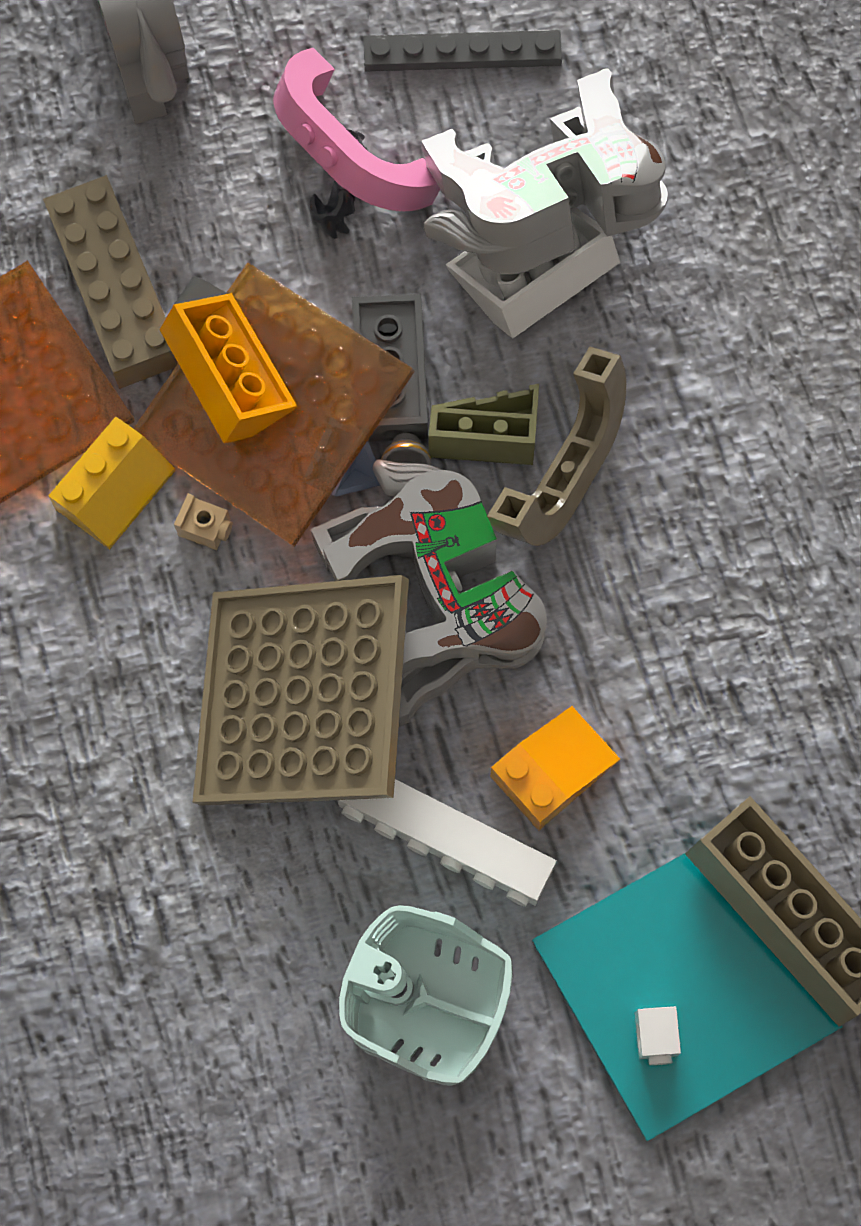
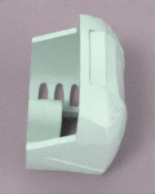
(445, 1003)

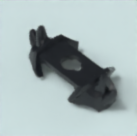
(339, 205)

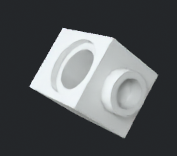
(657, 1034)

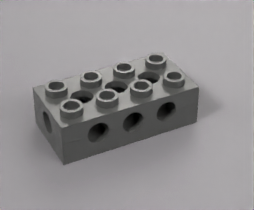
(401, 318)

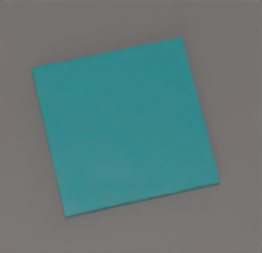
(683, 947)

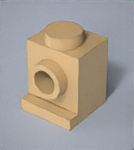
(206, 534)

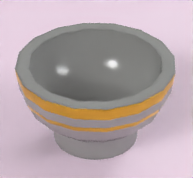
(407, 449)

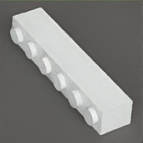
(457, 841)

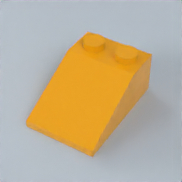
(553, 767)

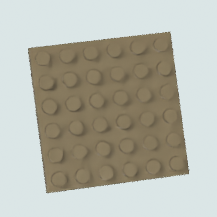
(302, 693)

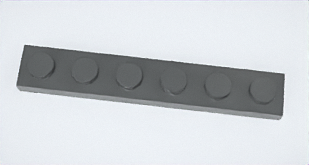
(462, 50)

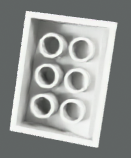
(524, 298)

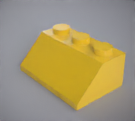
(111, 483)

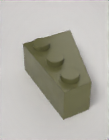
(487, 428)

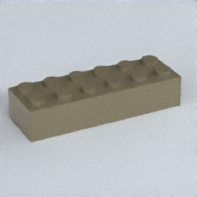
(111, 280)
(786, 906)

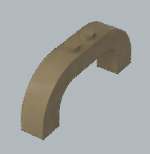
(599, 416)

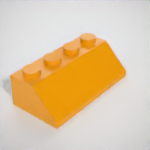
(226, 366)

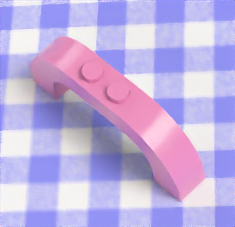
(336, 150)

